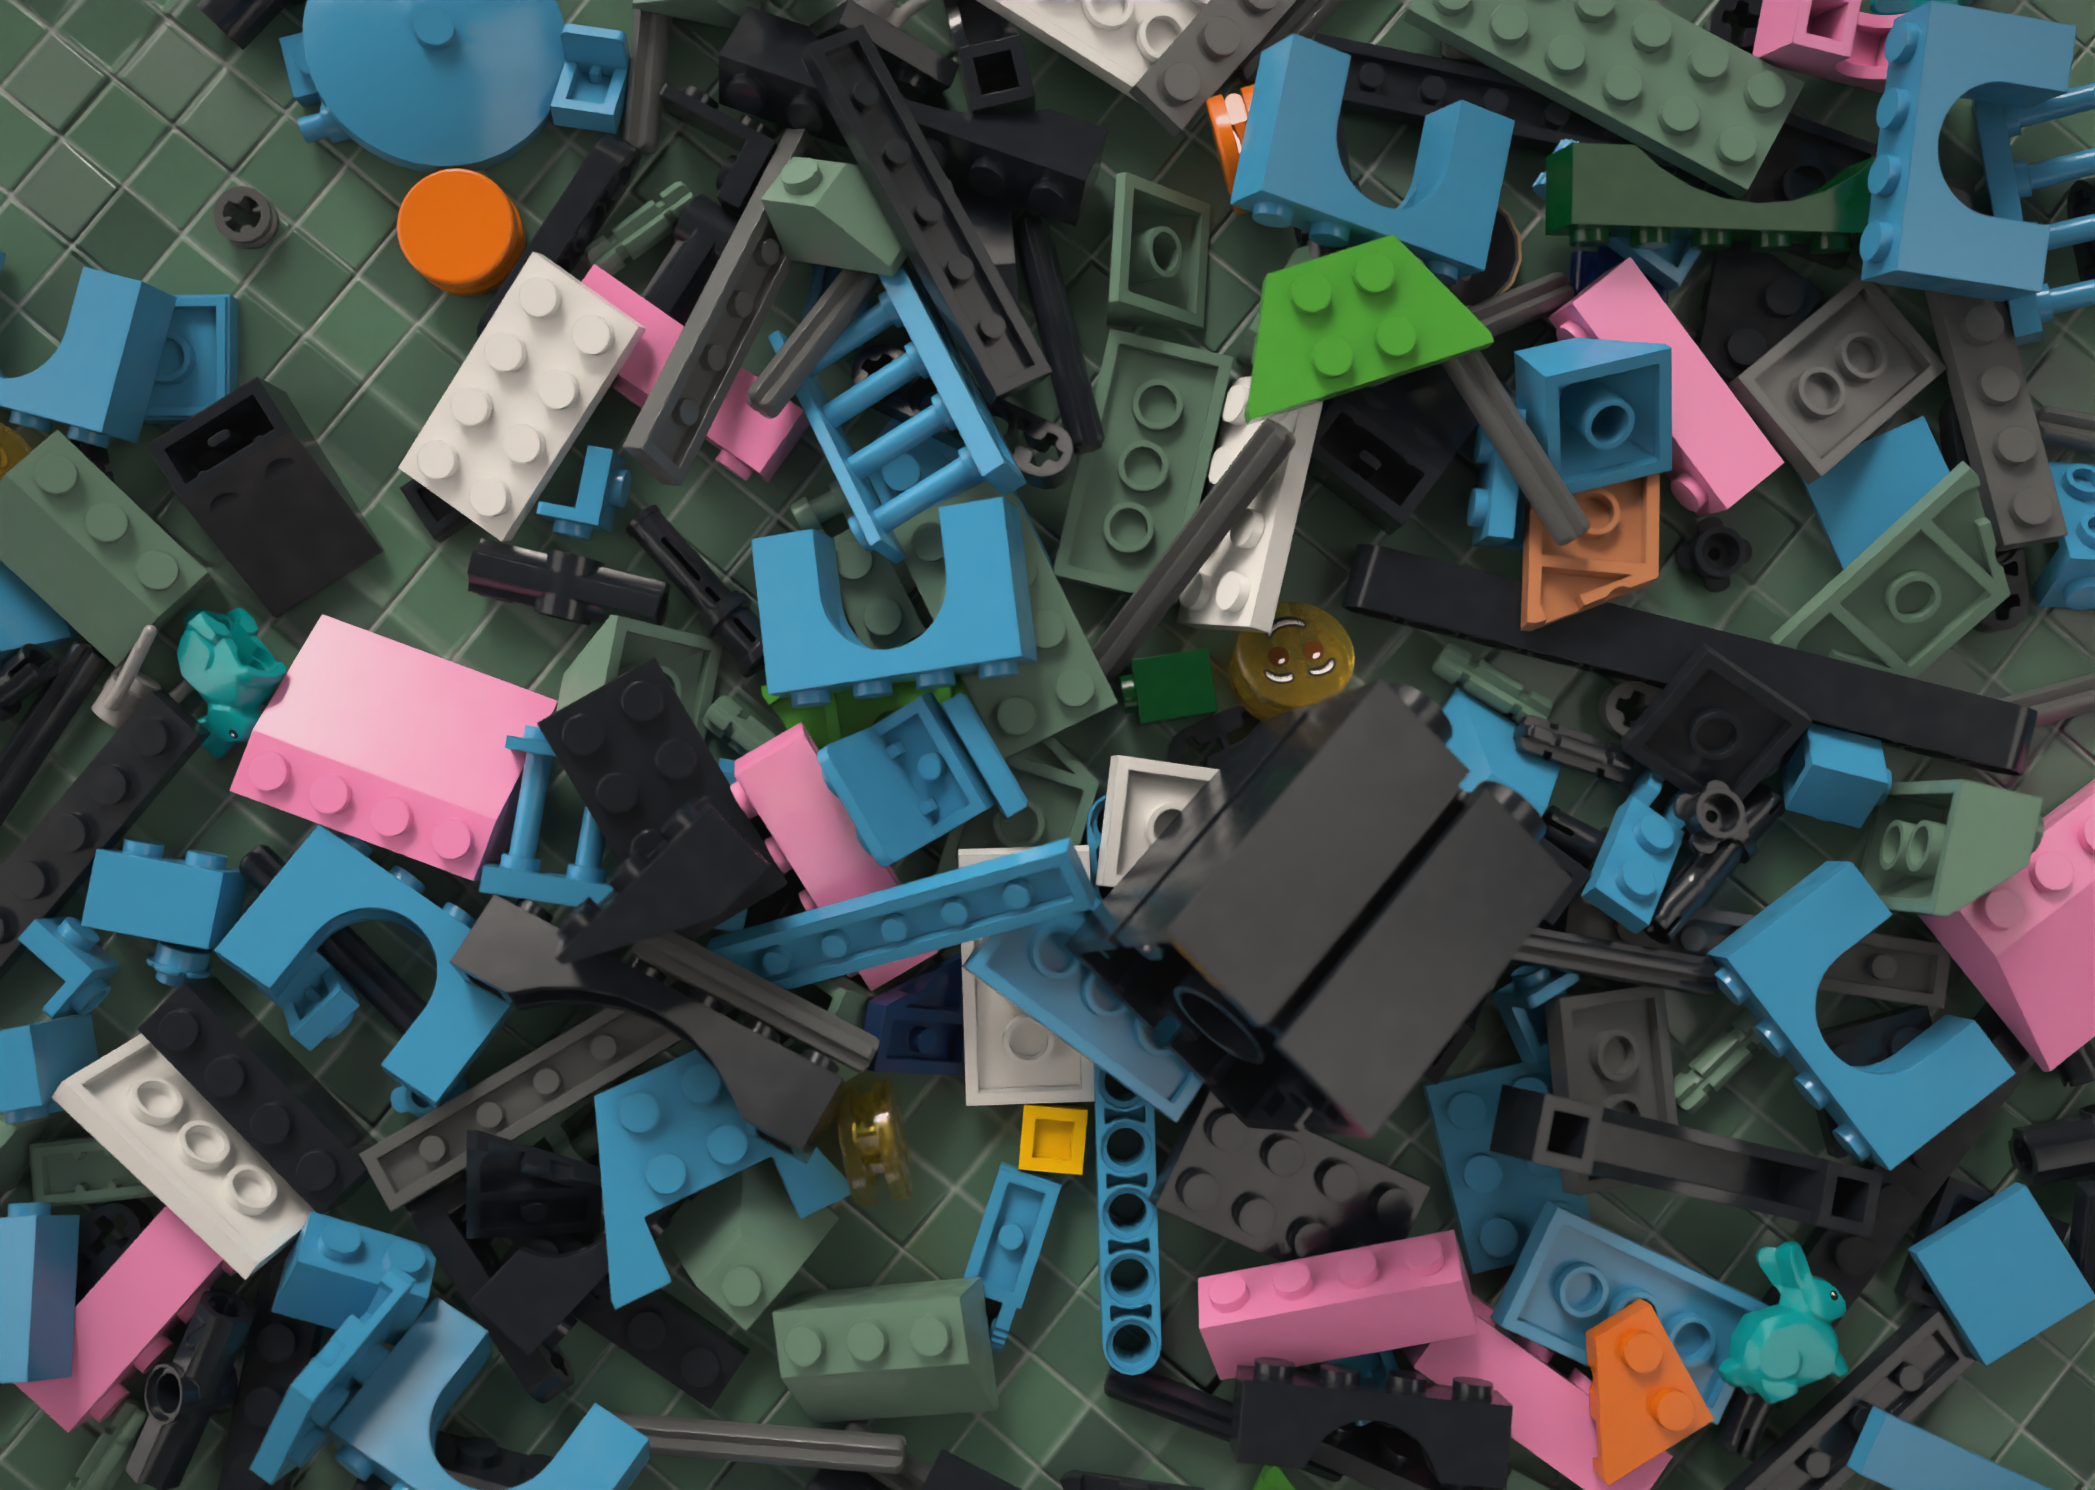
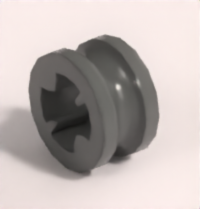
(244, 198)

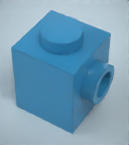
(1835, 775)

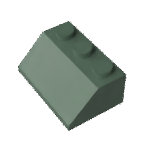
(92, 549)
(1948, 843)
(887, 1350)

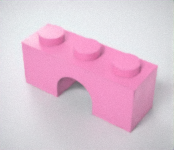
(1825, 40)

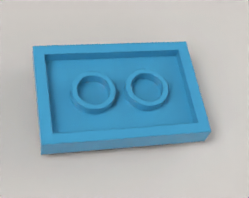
(1492, 1193)

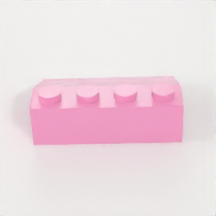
(393, 748)
(2034, 938)

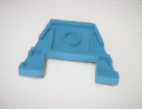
(670, 1139)

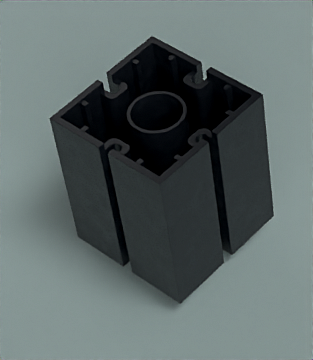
(1326, 911)

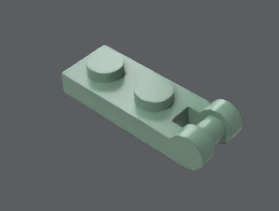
(868, 583)

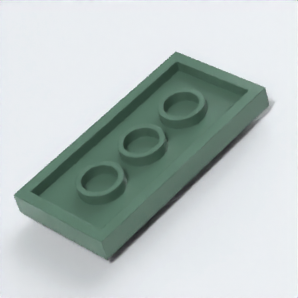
(1148, 478)
(1047, 694)

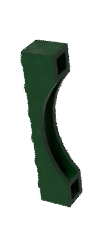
(1623, 193)

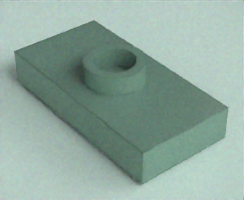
(80, 1173)

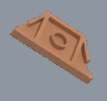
(1601, 565)

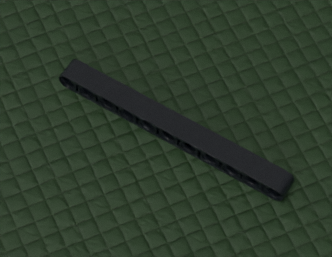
(1653, 648)

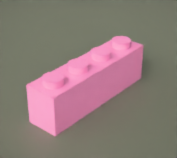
(743, 435)
(1714, 440)
(812, 831)
(1338, 1304)
(128, 1318)
(1547, 1404)

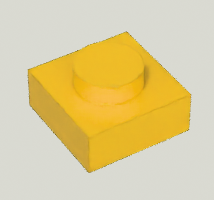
(1053, 1138)

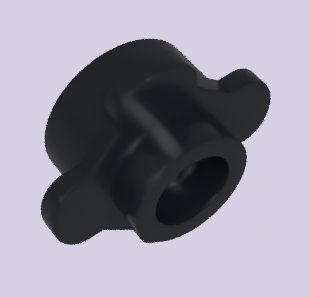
(1732, 551)
(1727, 812)

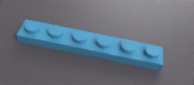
(914, 917)

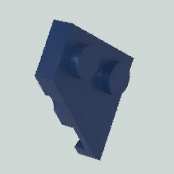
(920, 1023)

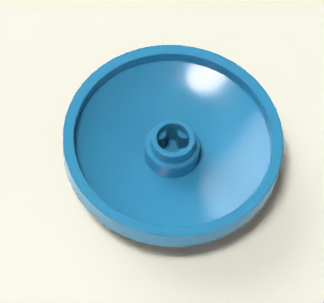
(436, 77)

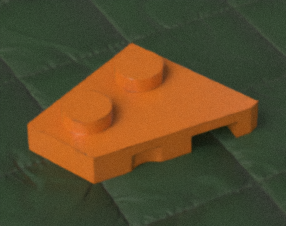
(1638, 1392)

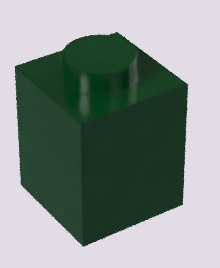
(1169, 687)

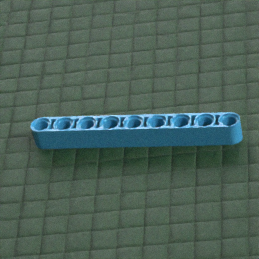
(1116, 1176)

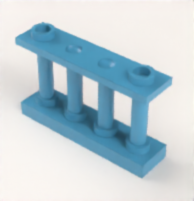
(2014, 180)
(955, 406)
(520, 871)

